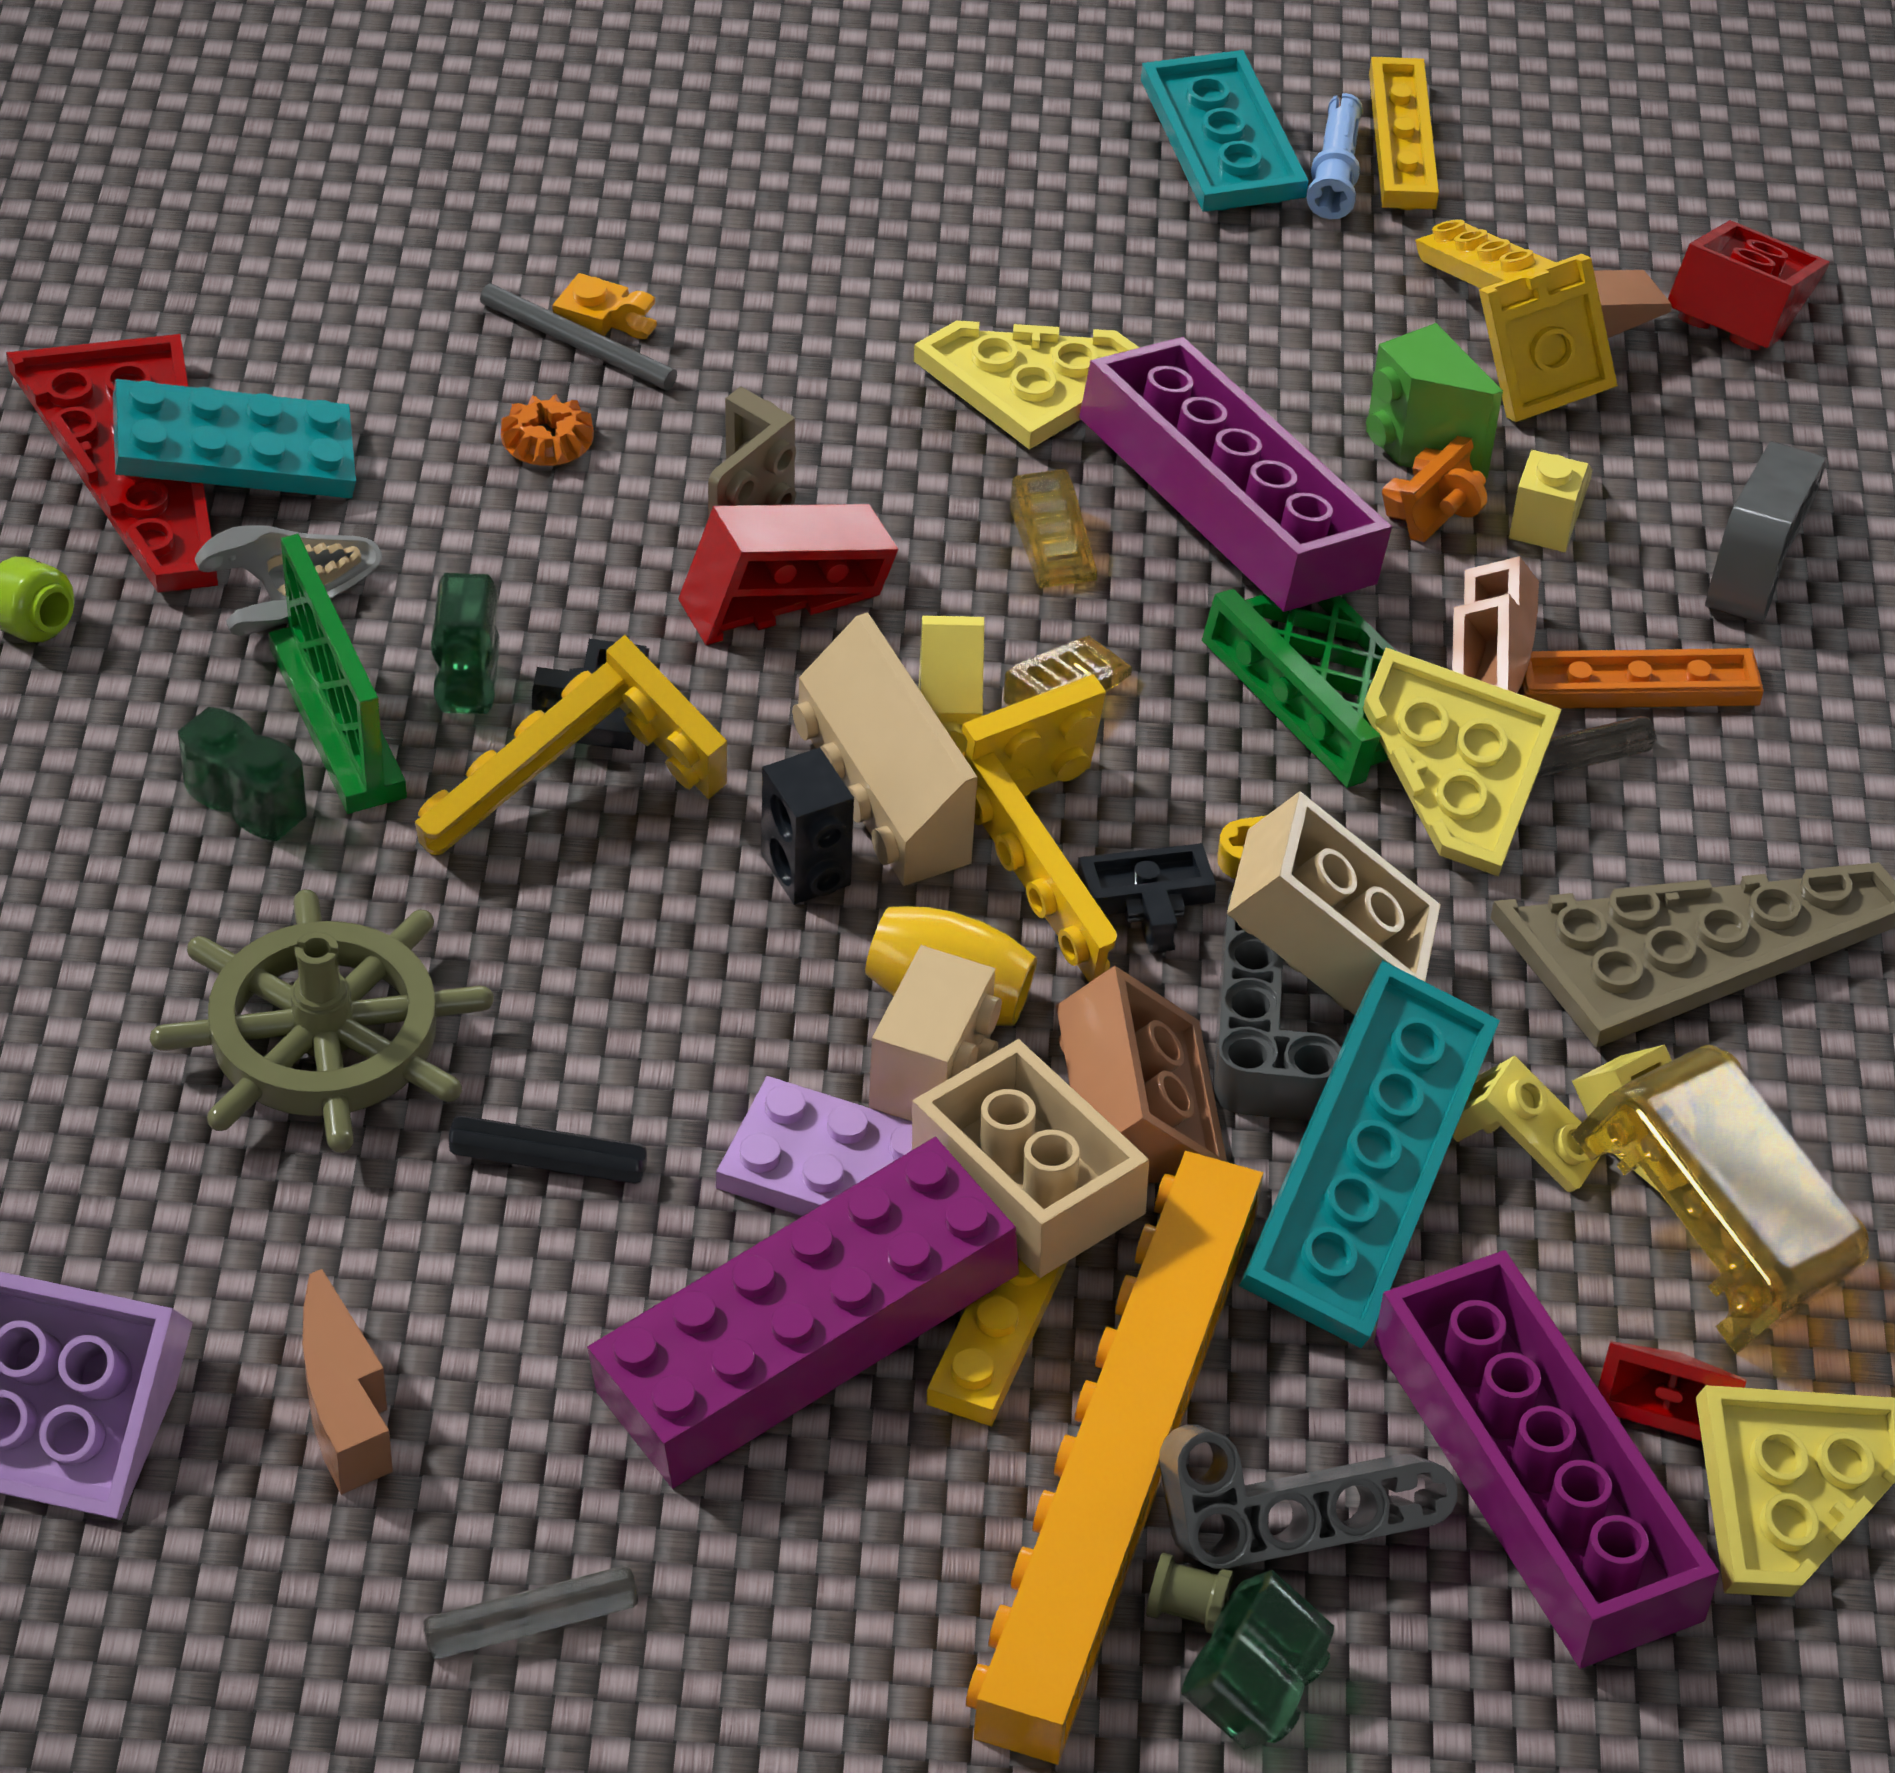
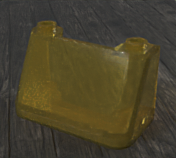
(1733, 1185)

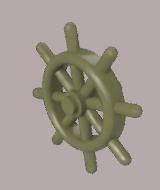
(322, 1018)

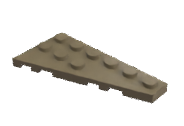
(1687, 943)

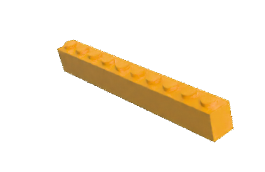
(1113, 1465)

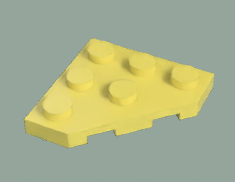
(1020, 379)
(1460, 753)
(1790, 1478)

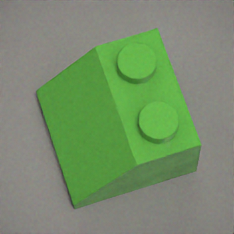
(1428, 396)

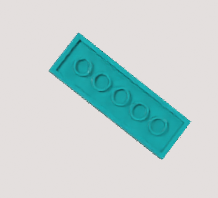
(1370, 1155)

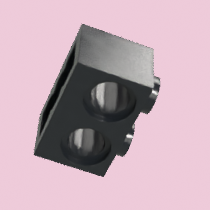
(807, 825)

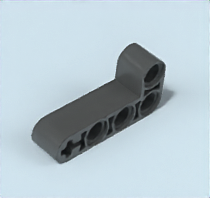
(1763, 530)
(1255, 1062)
(1310, 1495)

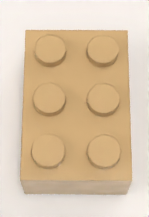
(1329, 902)
(1036, 1154)

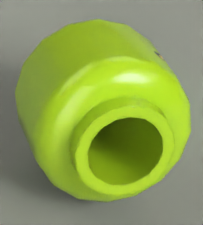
(34, 599)

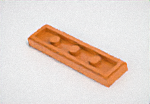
(1644, 678)

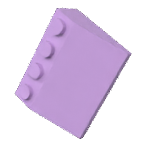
(82, 1391)

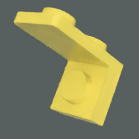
(1532, 1115)

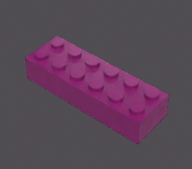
(1235, 473)
(803, 1311)
(1545, 1459)

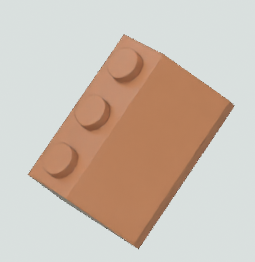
(1141, 1069)

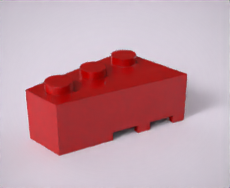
(782, 560)

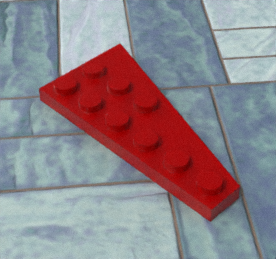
(73, 394)

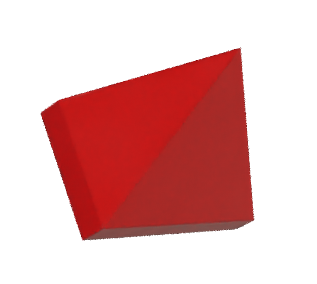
(1659, 1386)

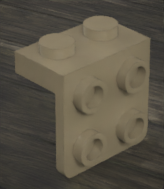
(758, 454)

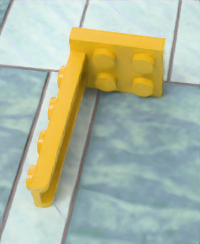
(1537, 313)
(628, 681)
(1022, 751)

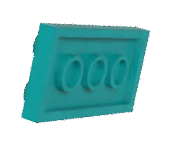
(1224, 131)
(233, 439)

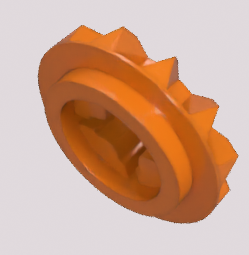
(537, 446)

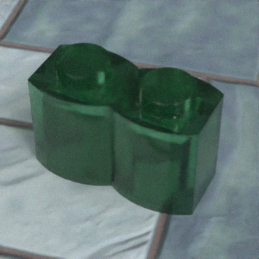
(465, 643)
(242, 773)
(1259, 1661)

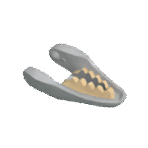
(257, 548)

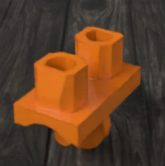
(1440, 487)

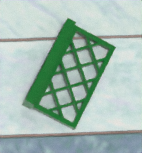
(332, 689)
(1300, 692)

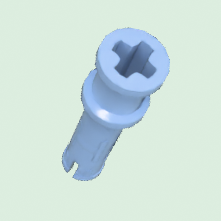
(1336, 167)

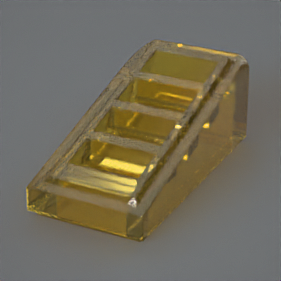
(1047, 496)
(1034, 674)

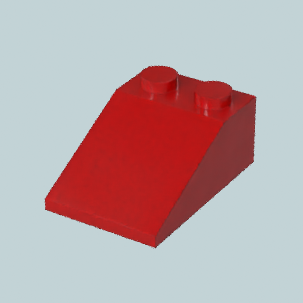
(1744, 284)

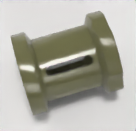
(1188, 1592)

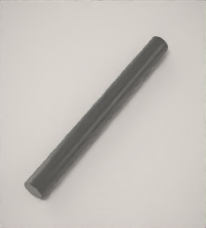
(578, 336)

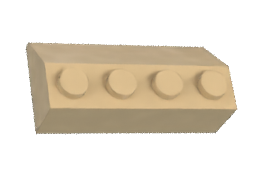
(890, 753)

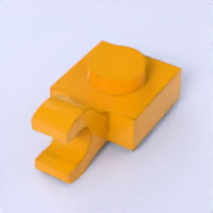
(605, 306)

